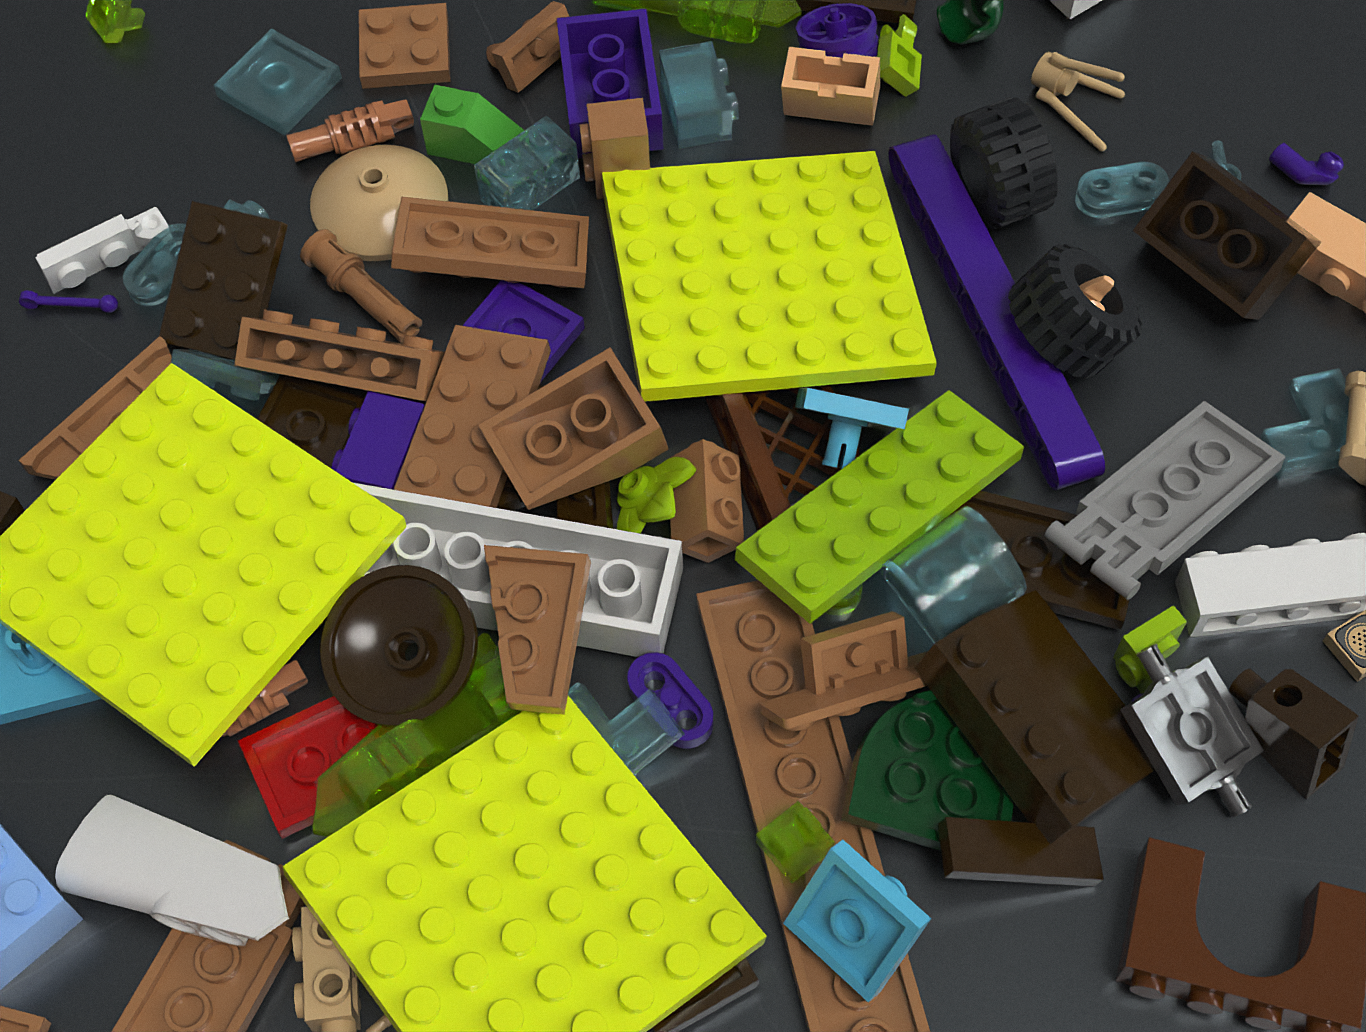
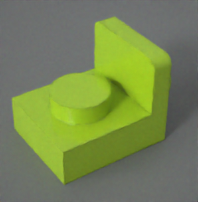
(1161, 629)

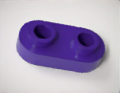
(677, 695)

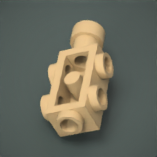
(329, 988)

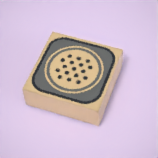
(1349, 645)

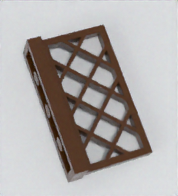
(743, 436)

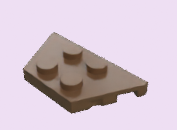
(82, 427)

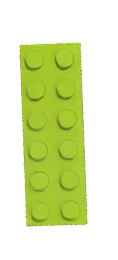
(878, 505)

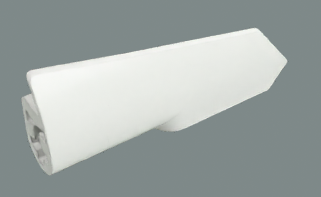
(172, 873)

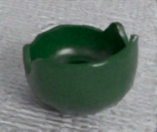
(969, 20)

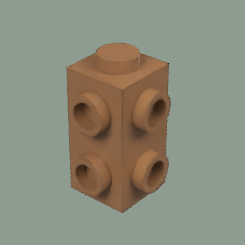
(709, 503)

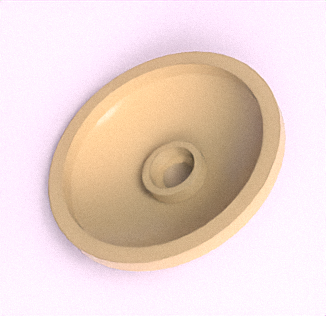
(365, 212)

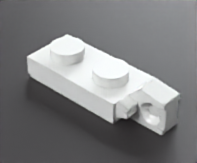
(98, 248)

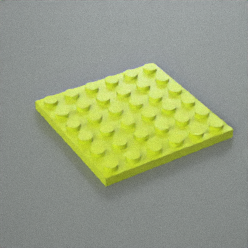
(763, 276)
(186, 560)
(524, 892)

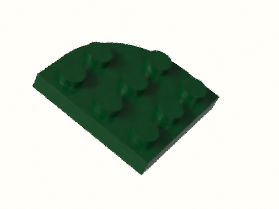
(917, 772)

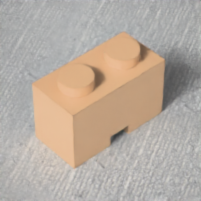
(831, 86)

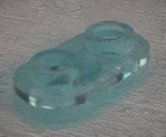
(1124, 191)
(154, 266)

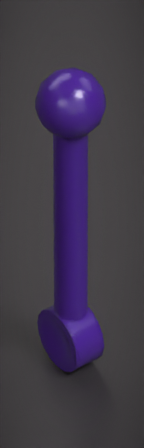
(31, 300)

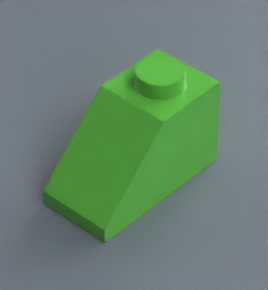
(464, 125)

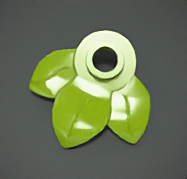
(648, 493)

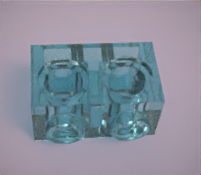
(528, 168)

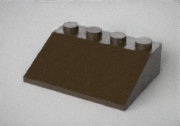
(1036, 713)

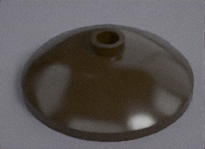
(369, 637)

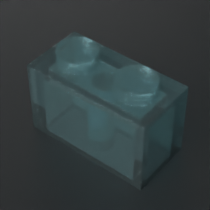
(697, 94)

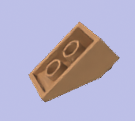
(575, 432)

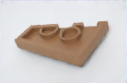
(538, 620)

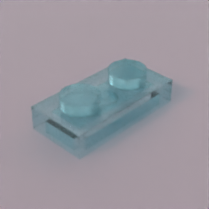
(211, 369)

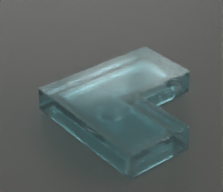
(1317, 440)
(635, 733)

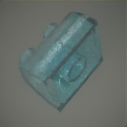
(954, 573)

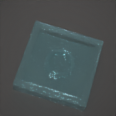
(278, 81)

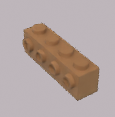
(337, 357)

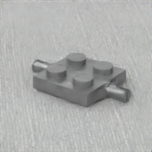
(1192, 731)

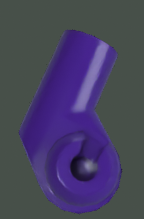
(1304, 171)

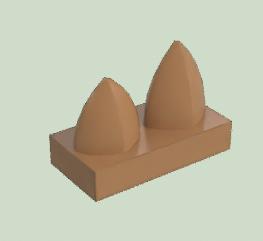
(529, 48)

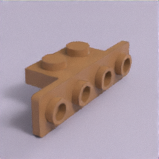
(847, 671)

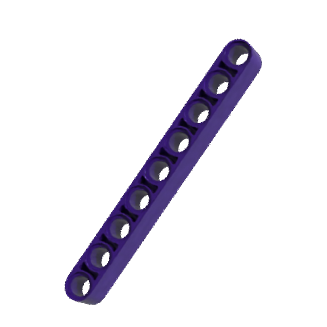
(981, 286)

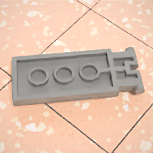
(1166, 498)

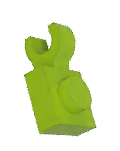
(898, 59)

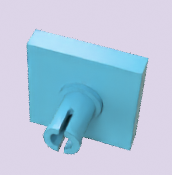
(847, 418)
(34, 683)
(856, 920)

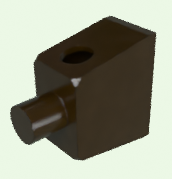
(1297, 726)

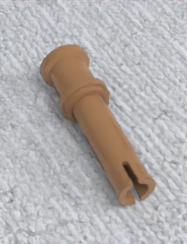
(347, 274)

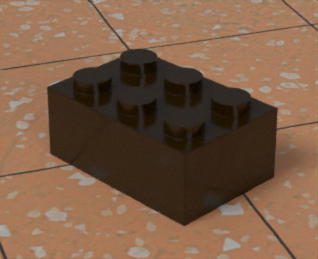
(1226, 236)

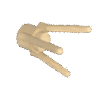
(1060, 74)

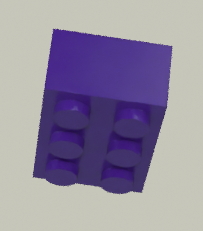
(607, 61)

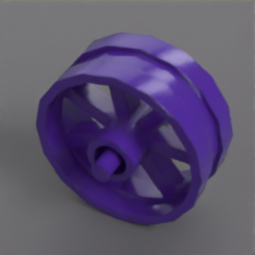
(839, 30)

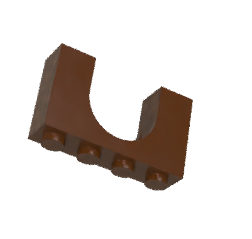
(1168, 957)

